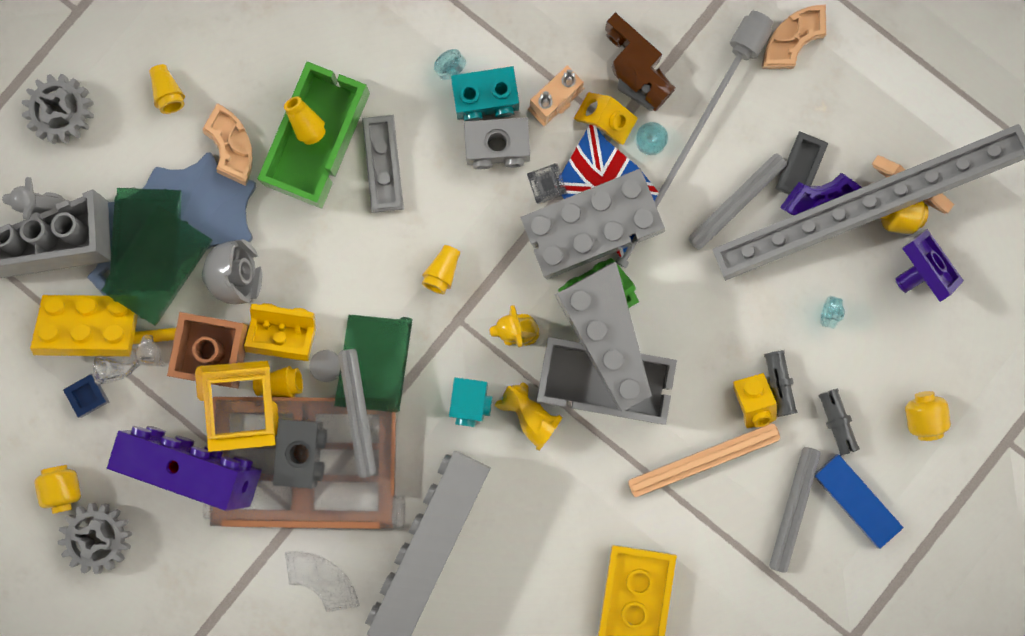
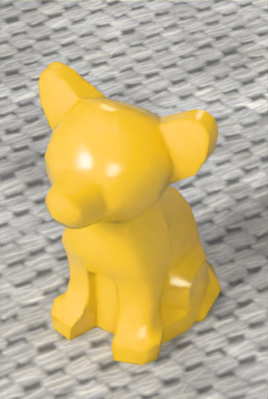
(516, 329)
(533, 418)

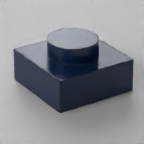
(85, 396)

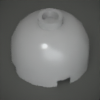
(231, 272)

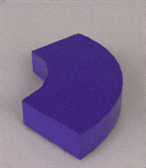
(807, 197)

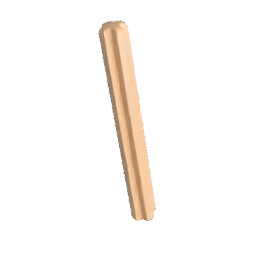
(704, 460)

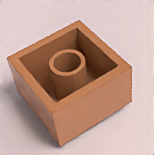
(205, 343)

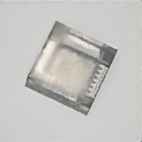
(547, 183)

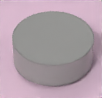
(325, 366)

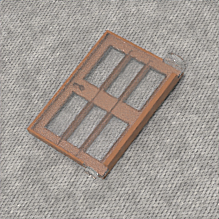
(341, 497)

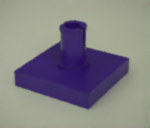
(929, 266)

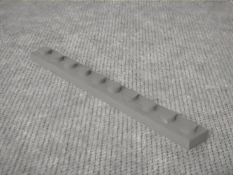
(872, 202)

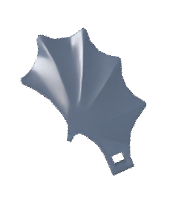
(208, 204)

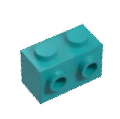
(485, 94)
(469, 401)

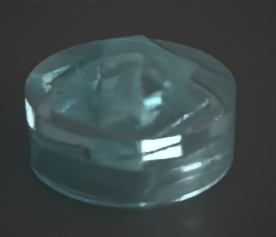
(449, 64)
(651, 138)
(832, 312)

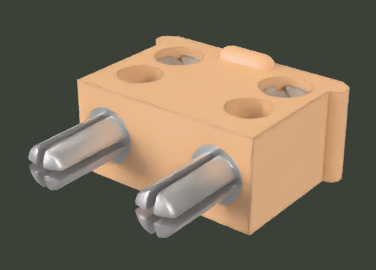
(556, 96)

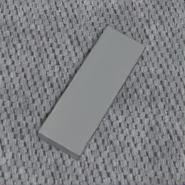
(382, 163)

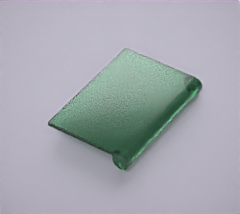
(382, 359)

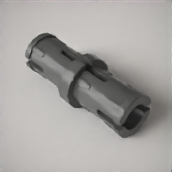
(780, 383)
(839, 422)

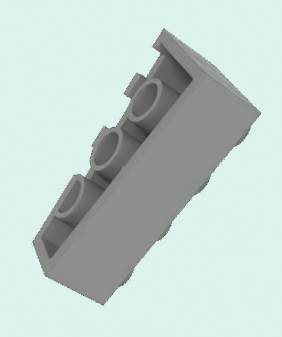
(57, 239)
(605, 329)

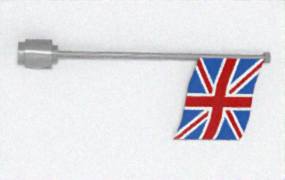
(599, 161)

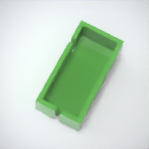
(303, 168)

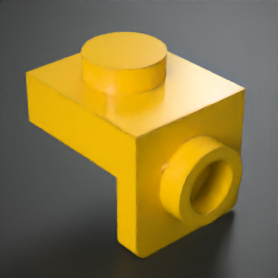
(756, 401)

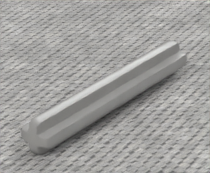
(737, 201)
(357, 413)
(794, 509)

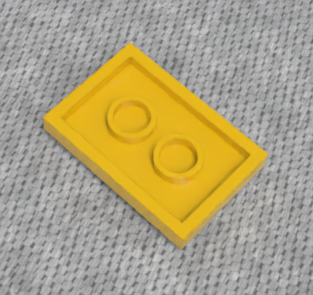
(83, 327)
(637, 592)

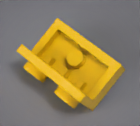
(280, 332)

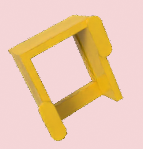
(237, 372)

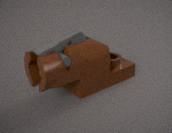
(636, 66)

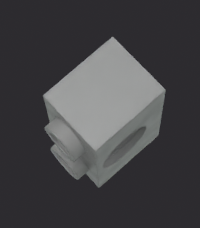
(481, 132)

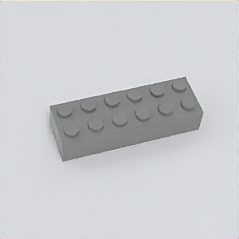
(429, 548)

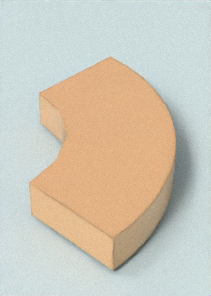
(792, 35)
(232, 144)
(889, 168)

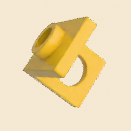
(608, 116)

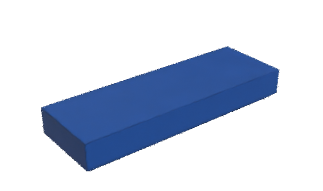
(858, 501)

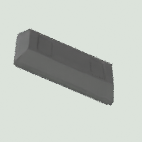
(802, 162)

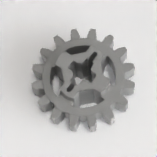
(49, 121)
(89, 550)

